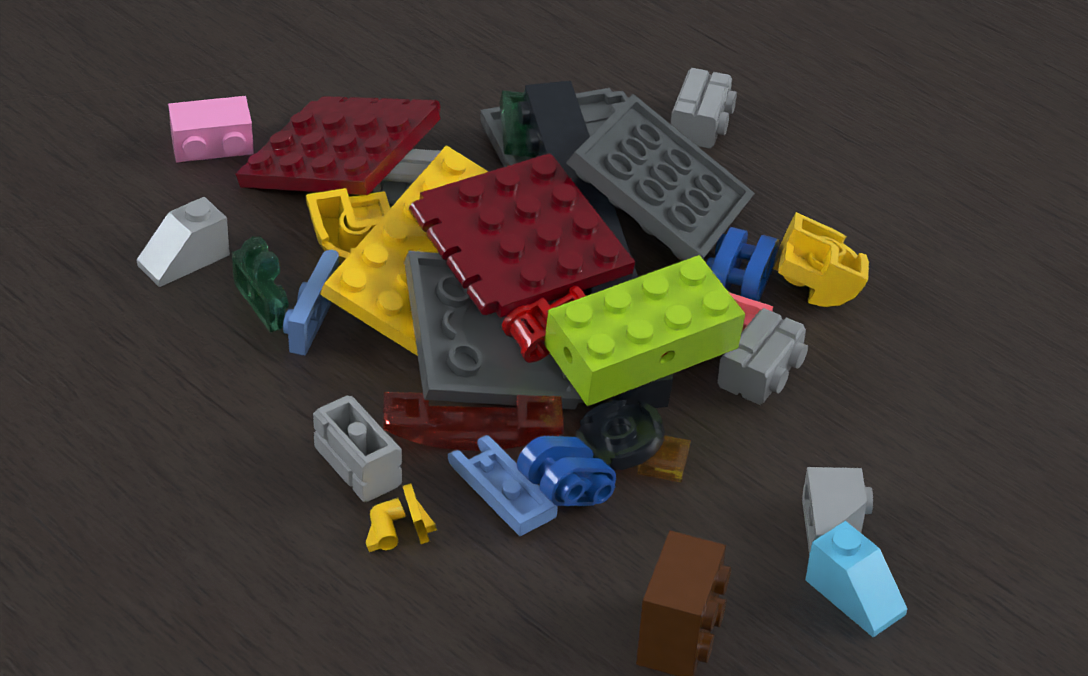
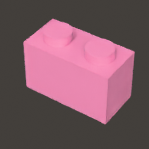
(211, 129)

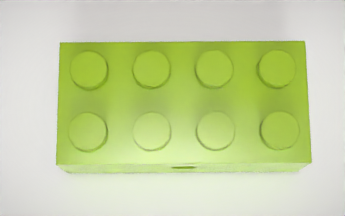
(643, 329)

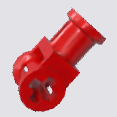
(533, 328)

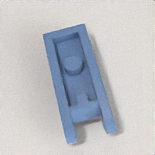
(311, 307)
(503, 487)

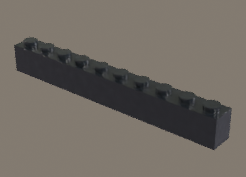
(559, 128)

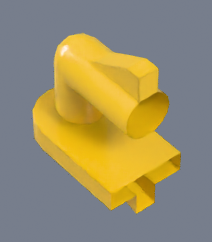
(382, 530)

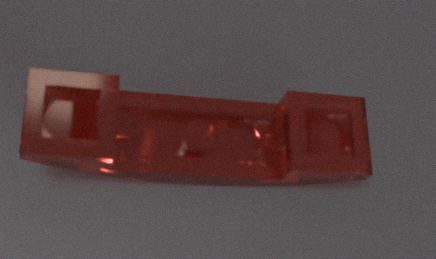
(460, 427)

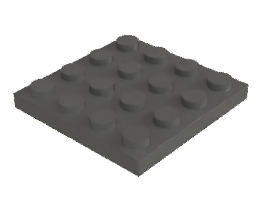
(661, 179)

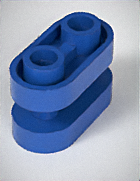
(730, 252)
(566, 471)

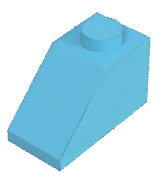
(855, 578)

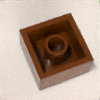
(683, 605)

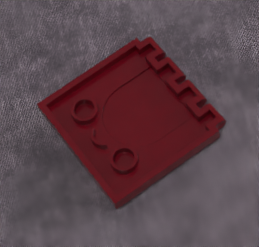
(340, 144)
(520, 235)

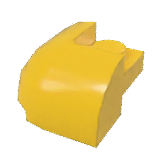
(345, 220)
(819, 259)

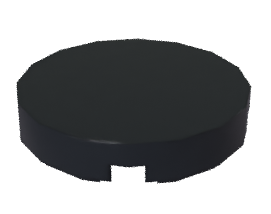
(622, 433)

